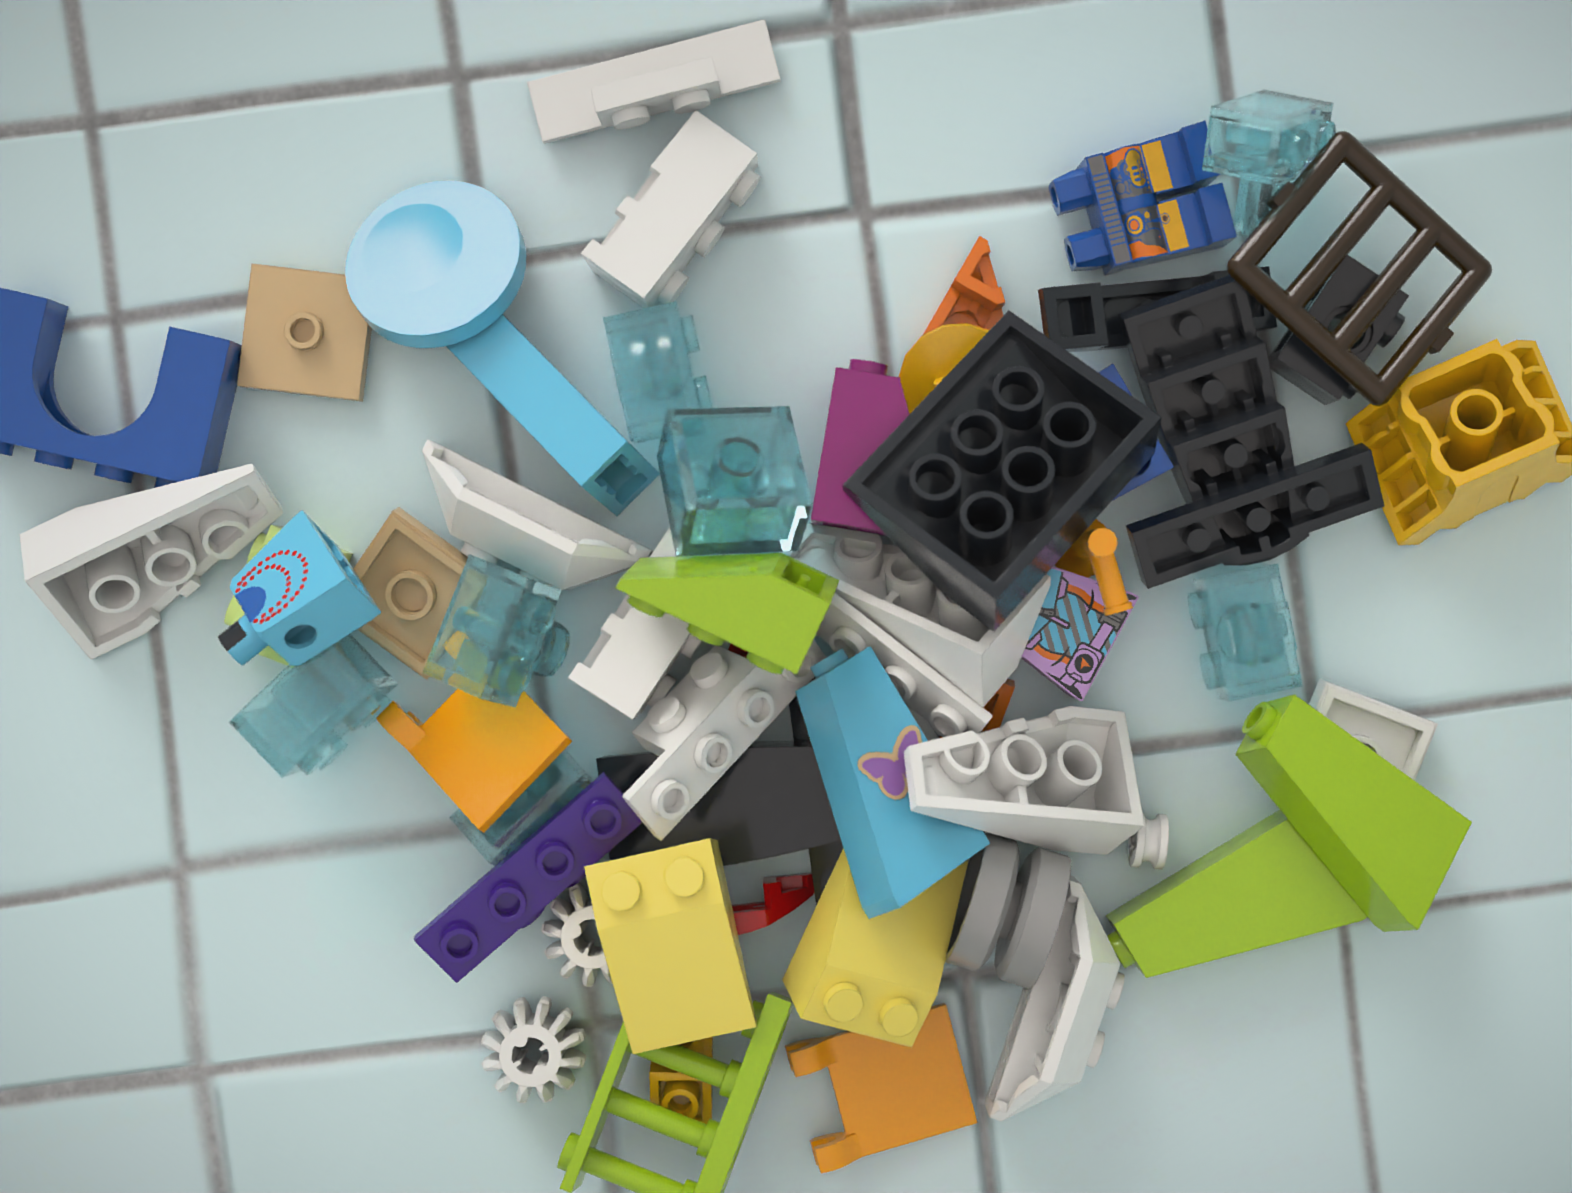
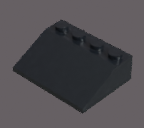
(1004, 467)

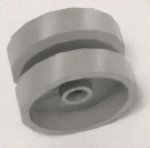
(1009, 910)

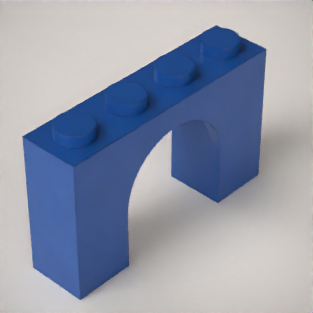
(171, 440)

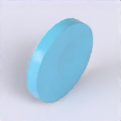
(436, 264)

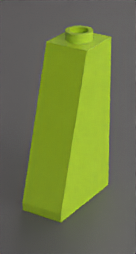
(1355, 810)
(1232, 901)

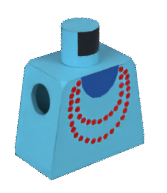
(296, 597)

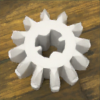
(572, 944)
(552, 1065)

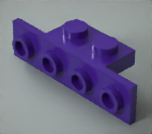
(528, 878)

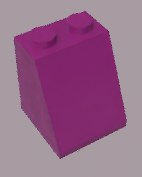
(860, 418)

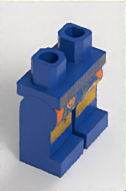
(1123, 209)

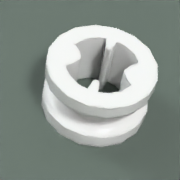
(1150, 843)

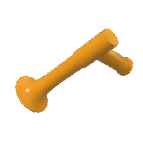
(1095, 556)

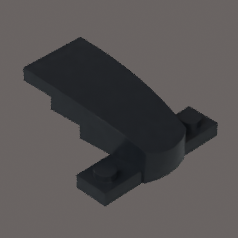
(1228, 441)
(756, 810)

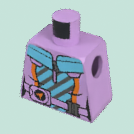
(1073, 632)

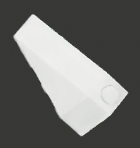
(128, 557)
(917, 614)
(1038, 781)

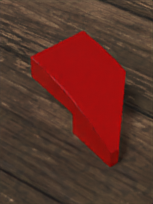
(781, 897)

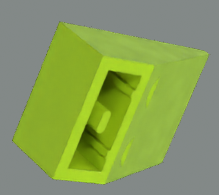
(749, 600)

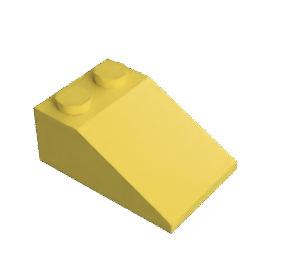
(671, 945)
(874, 971)

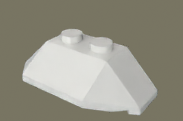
(523, 526)
(1060, 1015)

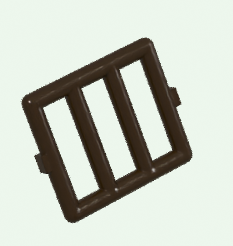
(1289, 304)

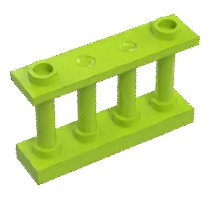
(715, 1140)

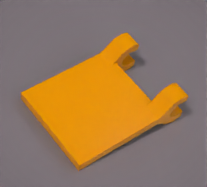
(479, 749)
(887, 1089)

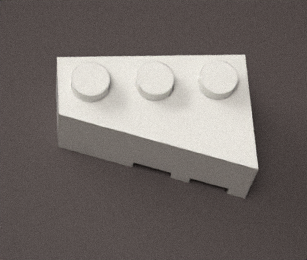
(675, 213)
(636, 653)

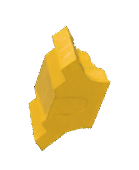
(1466, 438)

